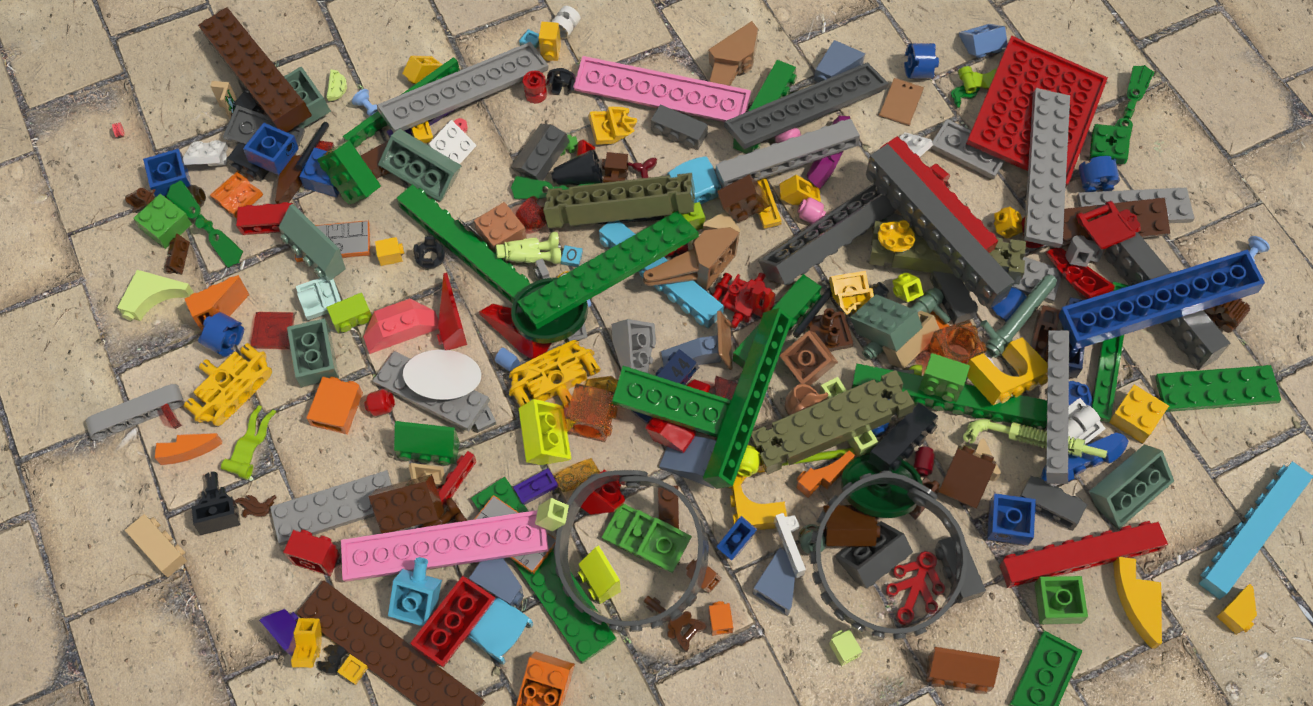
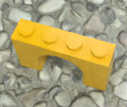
(1001, 387)
(759, 515)

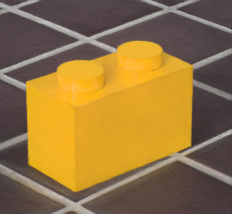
(549, 41)

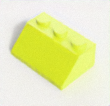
(544, 432)

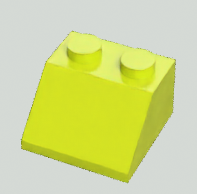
(599, 576)

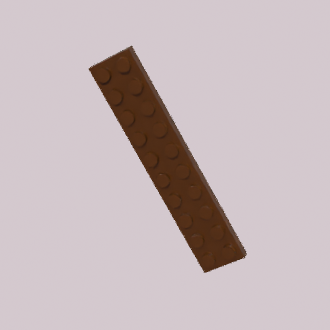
(384, 651)

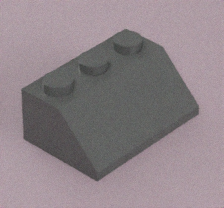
(541, 152)
(870, 563)

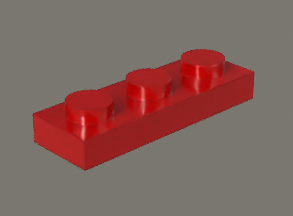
(455, 478)

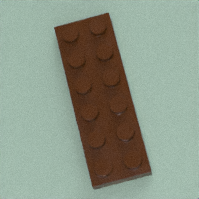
(1150, 214)

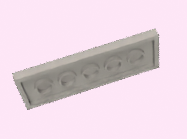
(1177, 200)
(458, 411)
(328, 507)

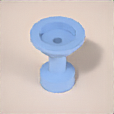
(361, 98)
(1257, 245)

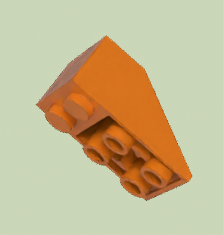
(217, 298)
(545, 681)

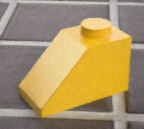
(420, 67)
(796, 189)
(1240, 611)

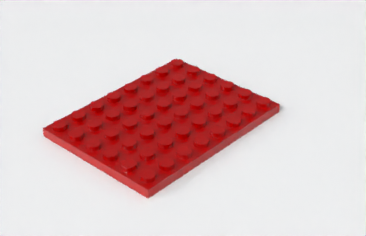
(1006, 112)

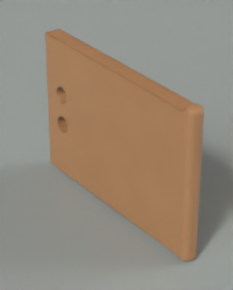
(901, 101)
(724, 339)

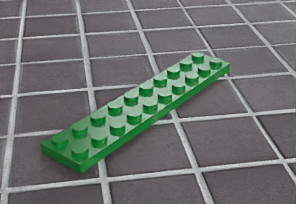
(607, 269)
(579, 631)

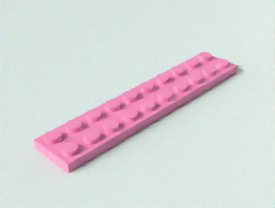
(656, 88)
(443, 545)

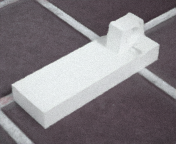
(785, 526)

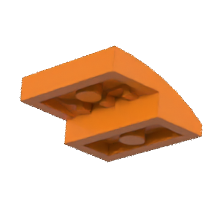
(236, 193)

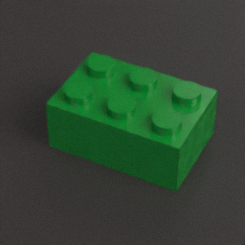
(348, 172)

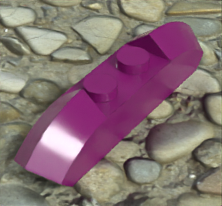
(823, 168)

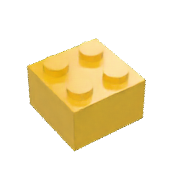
(1138, 414)

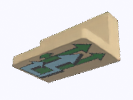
(224, 96)

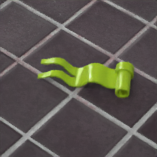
(974, 79)
(246, 445)

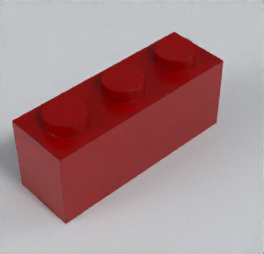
(261, 218)

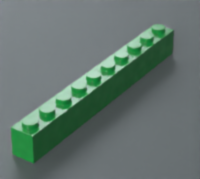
(462, 243)
(747, 399)
(1020, 409)

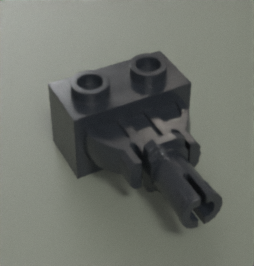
(216, 510)

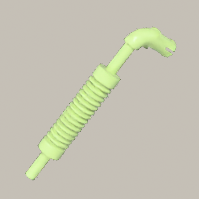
(1029, 435)

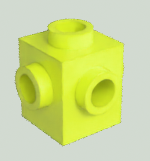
(907, 287)

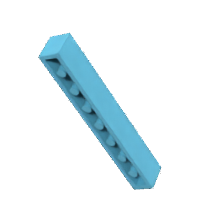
(687, 294)
(1255, 530)

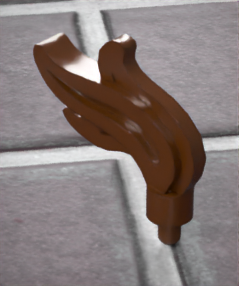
(254, 507)

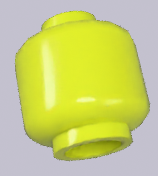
(750, 462)

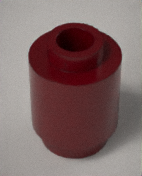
(924, 461)

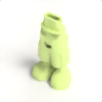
(529, 250)

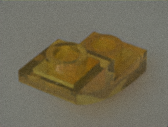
(575, 475)

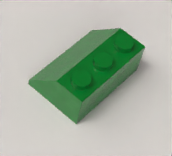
(426, 443)

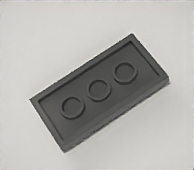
(246, 122)

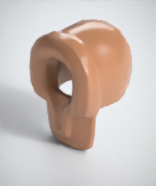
(802, 397)

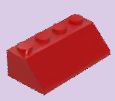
(452, 621)

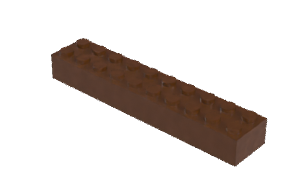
(255, 70)

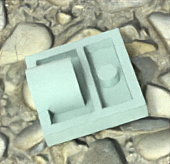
(317, 296)

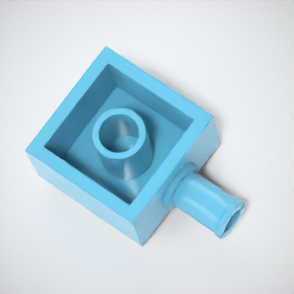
(414, 594)

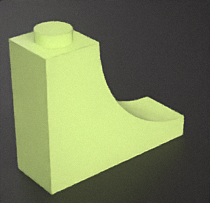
(147, 291)

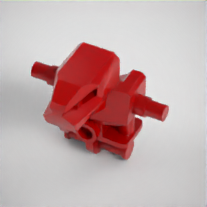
(744, 297)

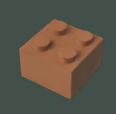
(499, 226)
(808, 358)

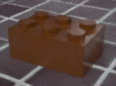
(406, 504)

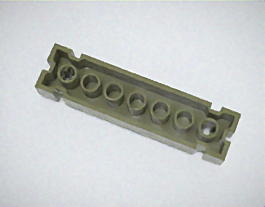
(620, 200)
(924, 259)
(831, 422)

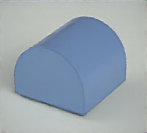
(507, 359)

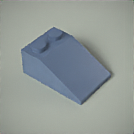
(690, 463)

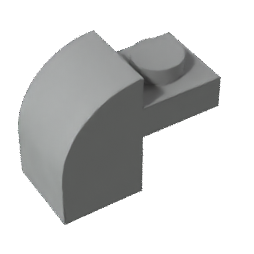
(1082, 251)

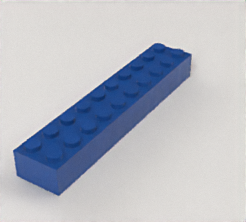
(1161, 299)

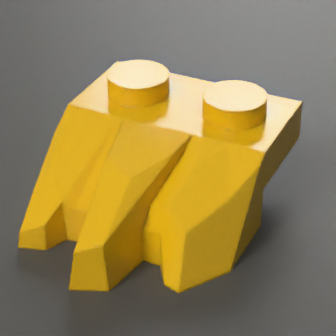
(611, 125)
(851, 291)

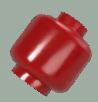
(379, 402)

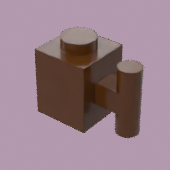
(615, 167)

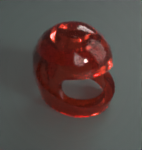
(531, 214)

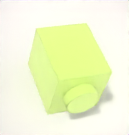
(551, 514)
(845, 647)

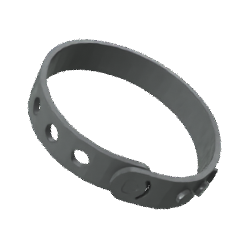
(631, 479)
(921, 496)

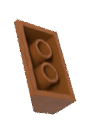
(962, 670)

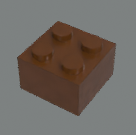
(743, 198)

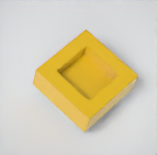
(352, 669)

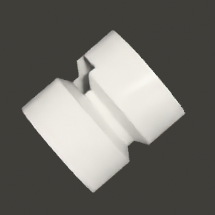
(567, 19)

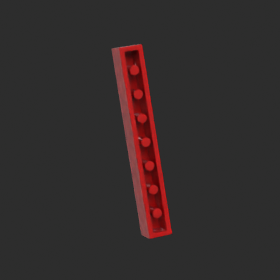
(948, 198)
(1082, 554)

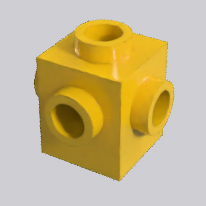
(1008, 222)

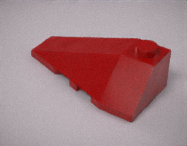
(501, 320)

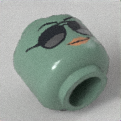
(805, 537)

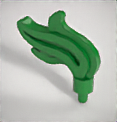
(960, 92)

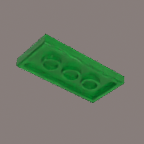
(1046, 672)

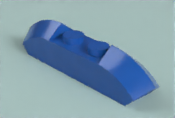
(1114, 445)

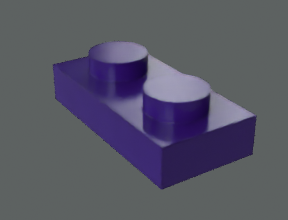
(535, 486)

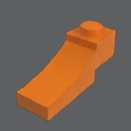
(811, 480)

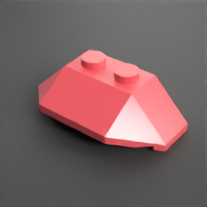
(398, 324)

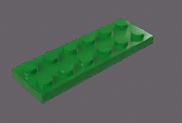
(1218, 388)
(670, 401)

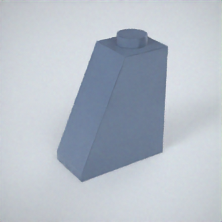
(838, 60)
(498, 580)
(777, 583)

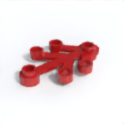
(917, 584)

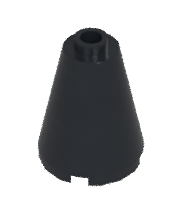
(579, 170)

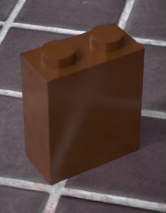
(968, 476)
(850, 527)

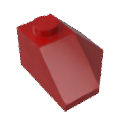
(604, 499)

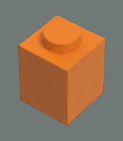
(720, 618)

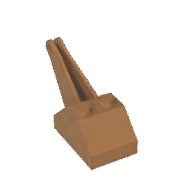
(733, 55)
(703, 263)

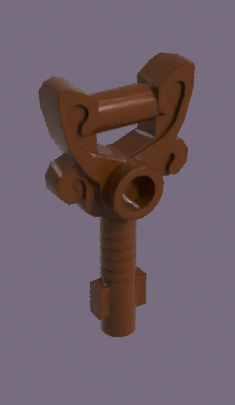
(677, 625)

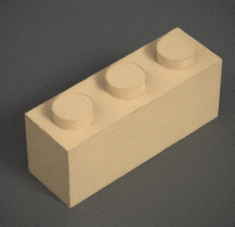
(915, 344)
(157, 544)

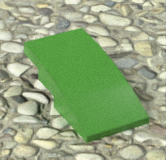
(646, 537)

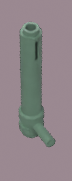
(927, 303)
(1002, 337)

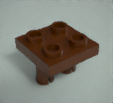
(832, 329)

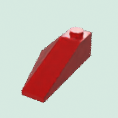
(1082, 279)
(449, 325)
(671, 434)

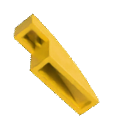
(1140, 601)

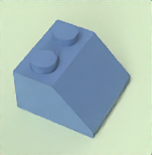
(984, 39)

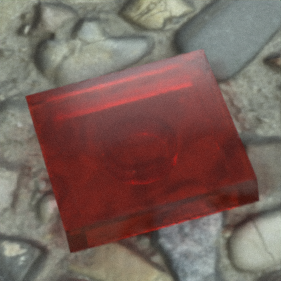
(271, 330)

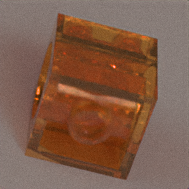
(960, 334)
(591, 413)

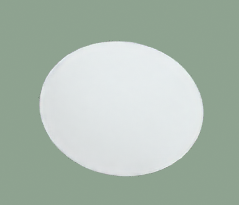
(442, 374)

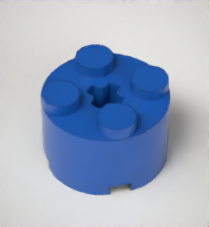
(921, 60)
(1099, 174)
(221, 333)

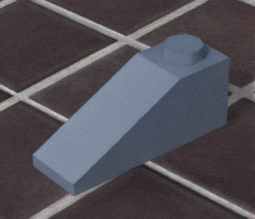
(702, 350)

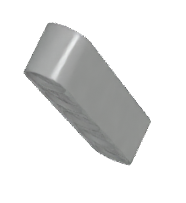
(133, 412)

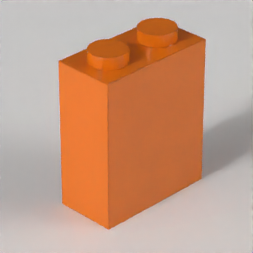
(335, 405)

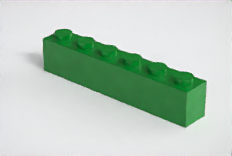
(775, 87)
(794, 303)

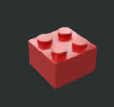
(312, 552)

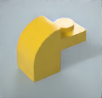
(308, 642)

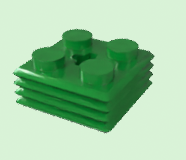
(1106, 134)

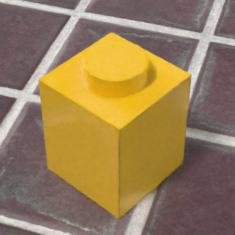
(389, 251)

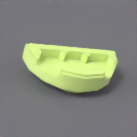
(337, 85)

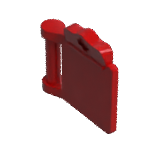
(1109, 228)

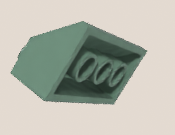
(419, 164)
(311, 244)
(1132, 485)

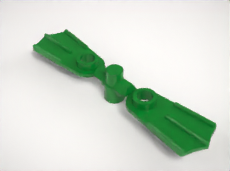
(1139, 83)
(525, 188)
(225, 247)

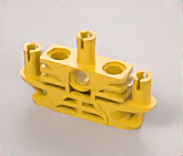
(551, 366)
(227, 397)

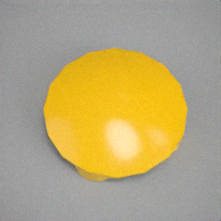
(896, 236)

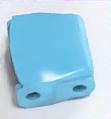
(704, 178)
(499, 629)

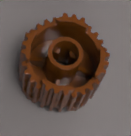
(1229, 314)

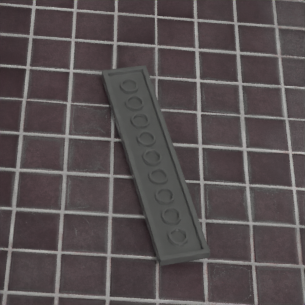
(805, 105)

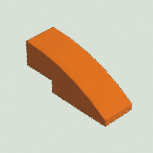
(186, 448)

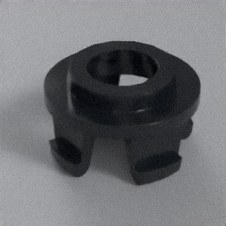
(565, 79)
(429, 245)

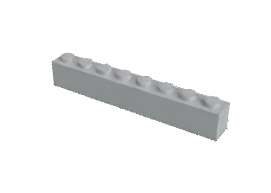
(789, 153)
(1058, 407)

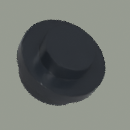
(880, 289)

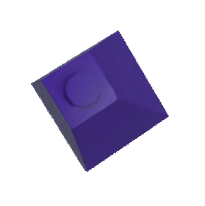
(282, 627)

